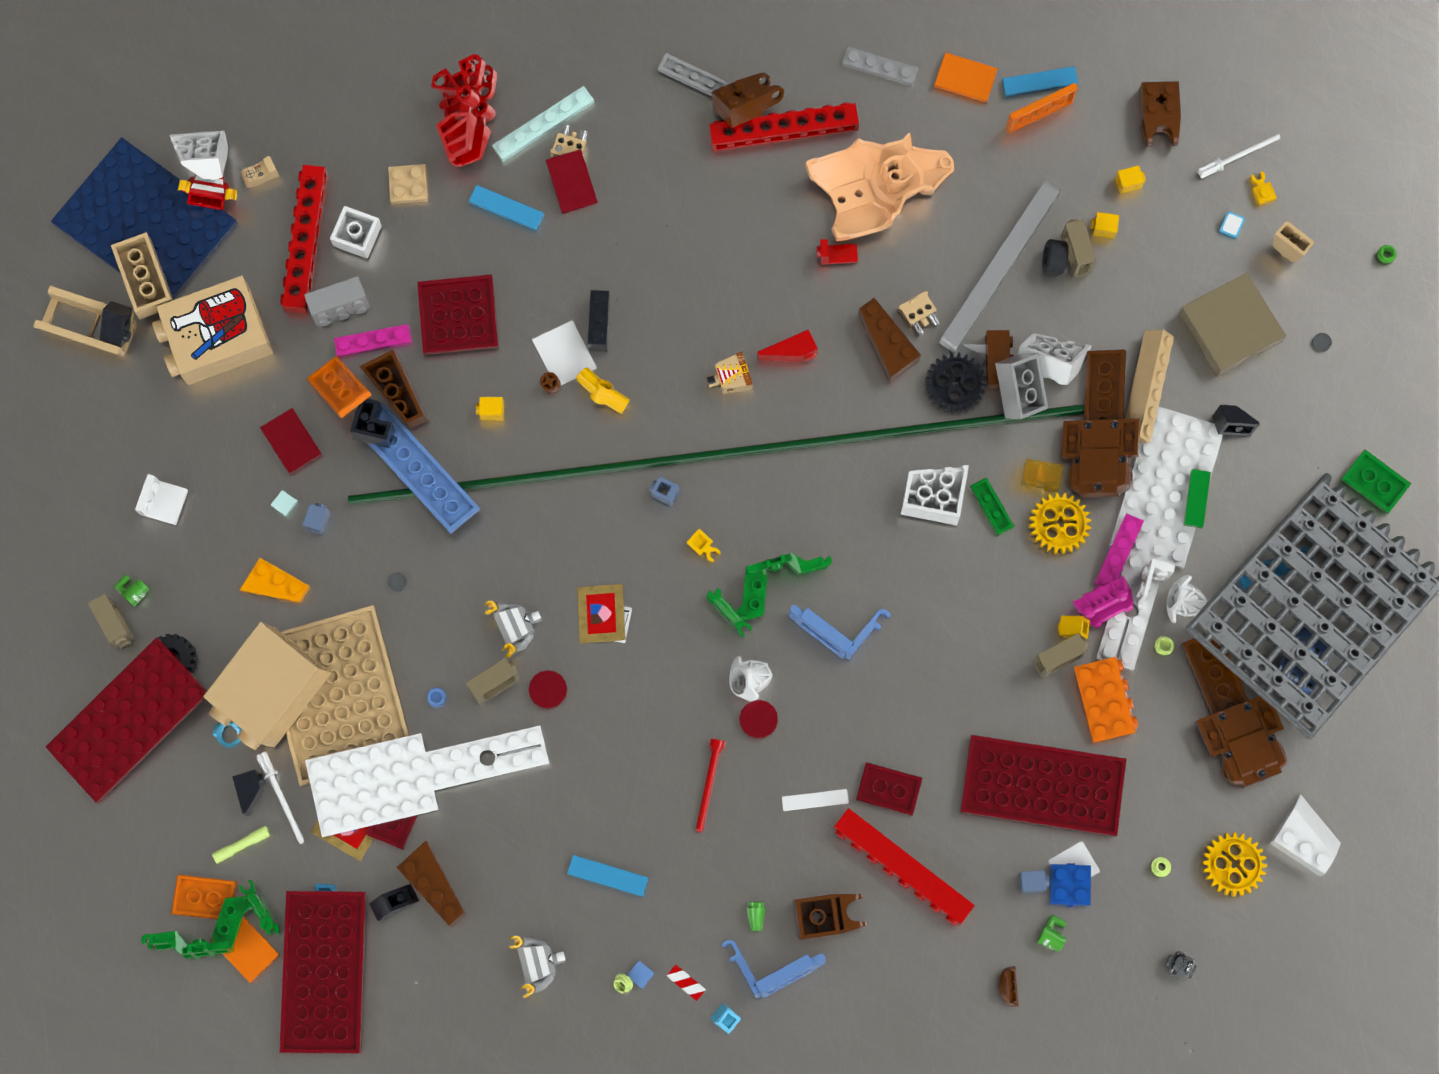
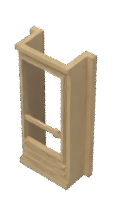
(84, 303)

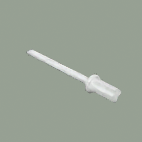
(1217, 164)
(269, 772)

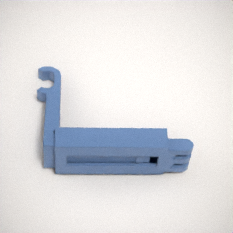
(829, 635)
(779, 978)

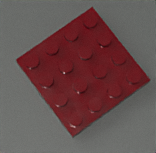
(457, 314)

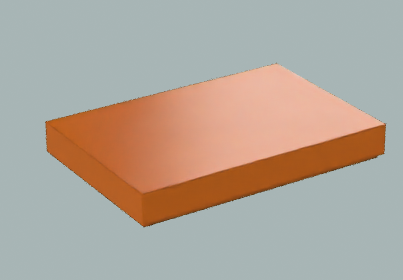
(965, 77)
(201, 896)
(251, 952)

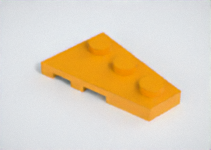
(273, 582)

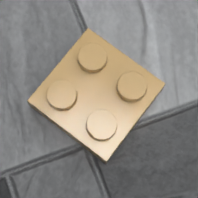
(408, 184)

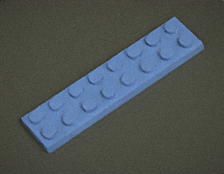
(425, 476)

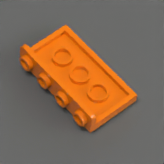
(1106, 699)

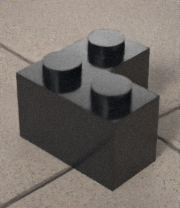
(368, 427)

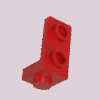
(836, 253)

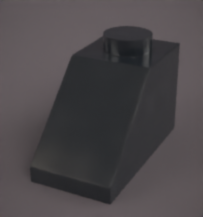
(1234, 421)
(248, 789)
(393, 902)

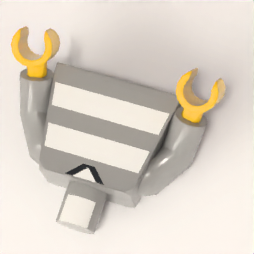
(513, 624)
(537, 962)

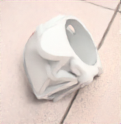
(1187, 599)
(756, 675)

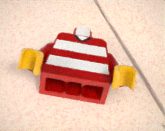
(207, 192)

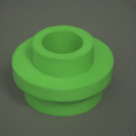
(1388, 249)

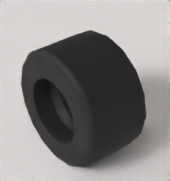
(1055, 256)

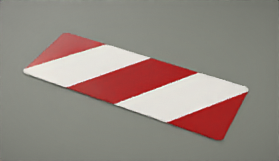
(686, 982)

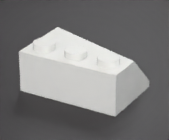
(202, 152)
(1057, 359)
(935, 494)
(1306, 838)

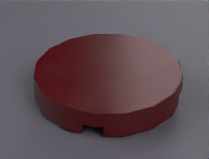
(547, 689)
(758, 719)

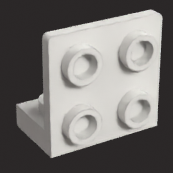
(161, 500)
(1159, 570)

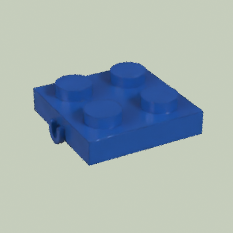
(1070, 884)

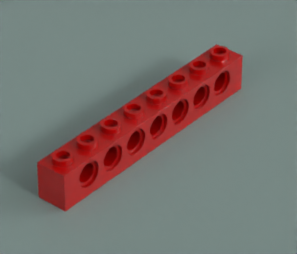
(794, 130)
(309, 175)

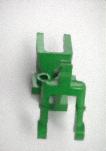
(755, 587)
(225, 929)

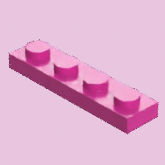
(372, 340)
(1120, 549)

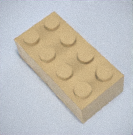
(142, 274)

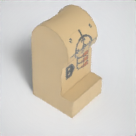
(259, 173)

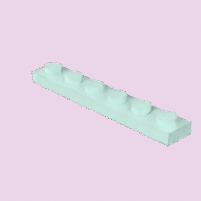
(543, 124)

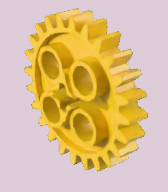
(1057, 507)
(1221, 877)

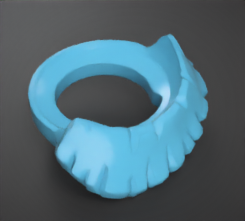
(218, 730)

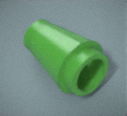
(756, 915)

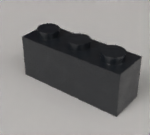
(598, 320)

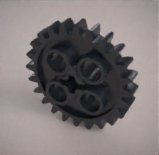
(942, 392)

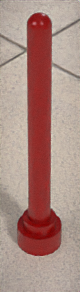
(716, 748)

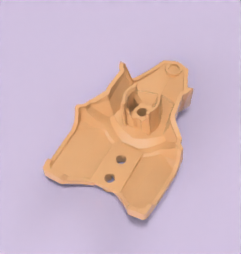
(882, 178)

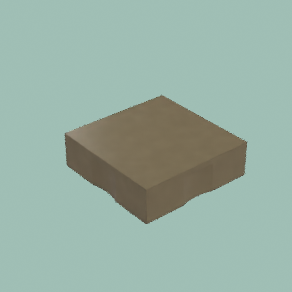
(1232, 324)

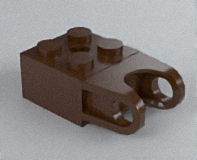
(745, 99)
(1163, 116)
(832, 912)

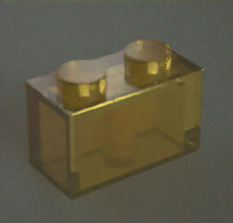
(1042, 475)

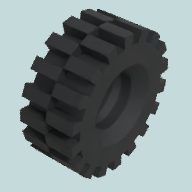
(183, 648)

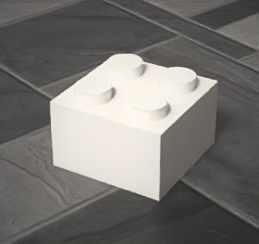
(355, 232)

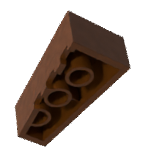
(889, 342)
(395, 385)
(430, 881)

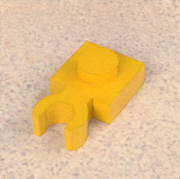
(1263, 191)
(701, 543)

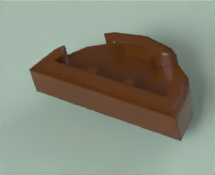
(1008, 986)

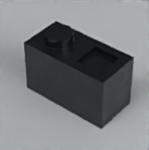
(115, 324)

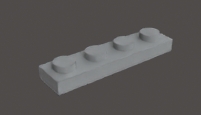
(879, 66)
(690, 75)

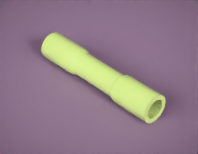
(229, 850)

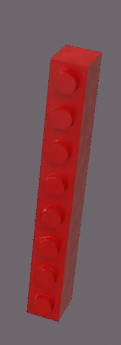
(904, 867)

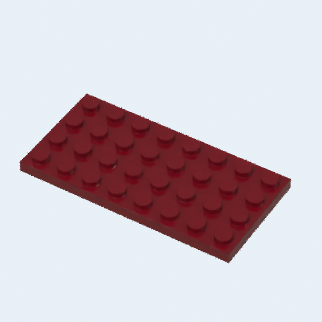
(127, 720)
(1043, 785)
(323, 972)

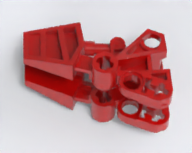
(465, 132)

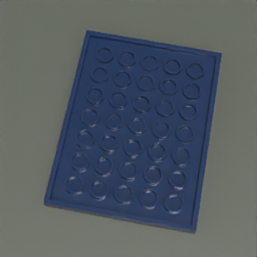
(138, 196)

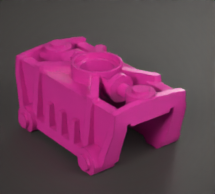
(1105, 602)

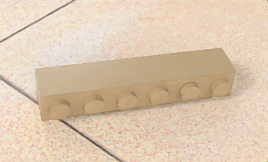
(1149, 380)

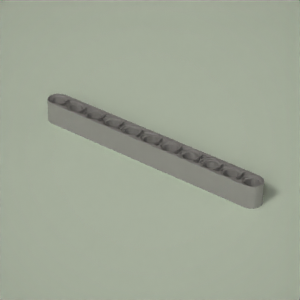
(1000, 266)

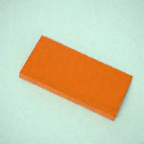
(1041, 108)
(338, 386)

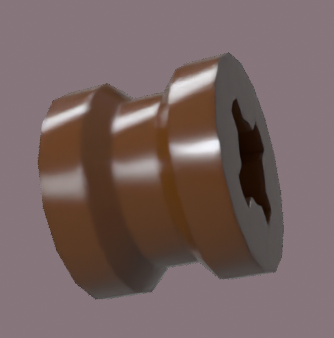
(547, 379)

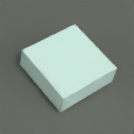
(284, 503)

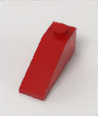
(793, 349)

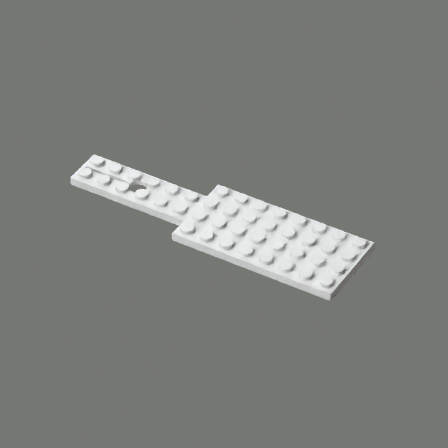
(1160, 500)

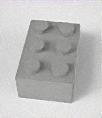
(337, 301)
(1021, 385)

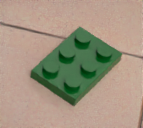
(1376, 481)

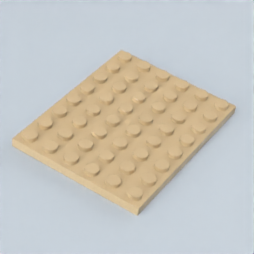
(359, 697)

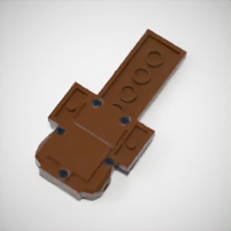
(1103, 439)
(1237, 726)

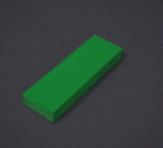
(1197, 498)
(992, 506)

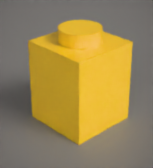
(1130, 179)
(1105, 225)
(490, 408)
(1073, 625)

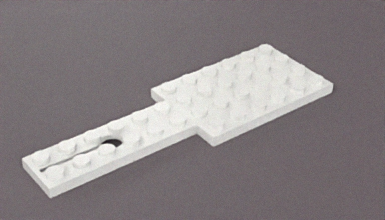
(400, 778)

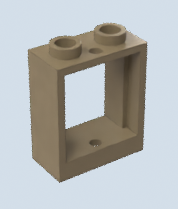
(1081, 254)
(111, 622)
(1061, 655)
(493, 680)

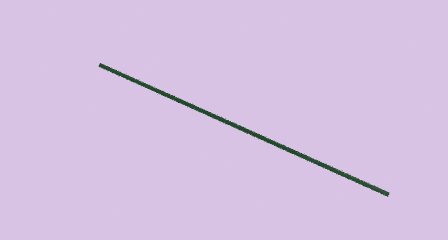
(726, 453)

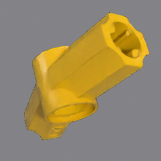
(602, 390)

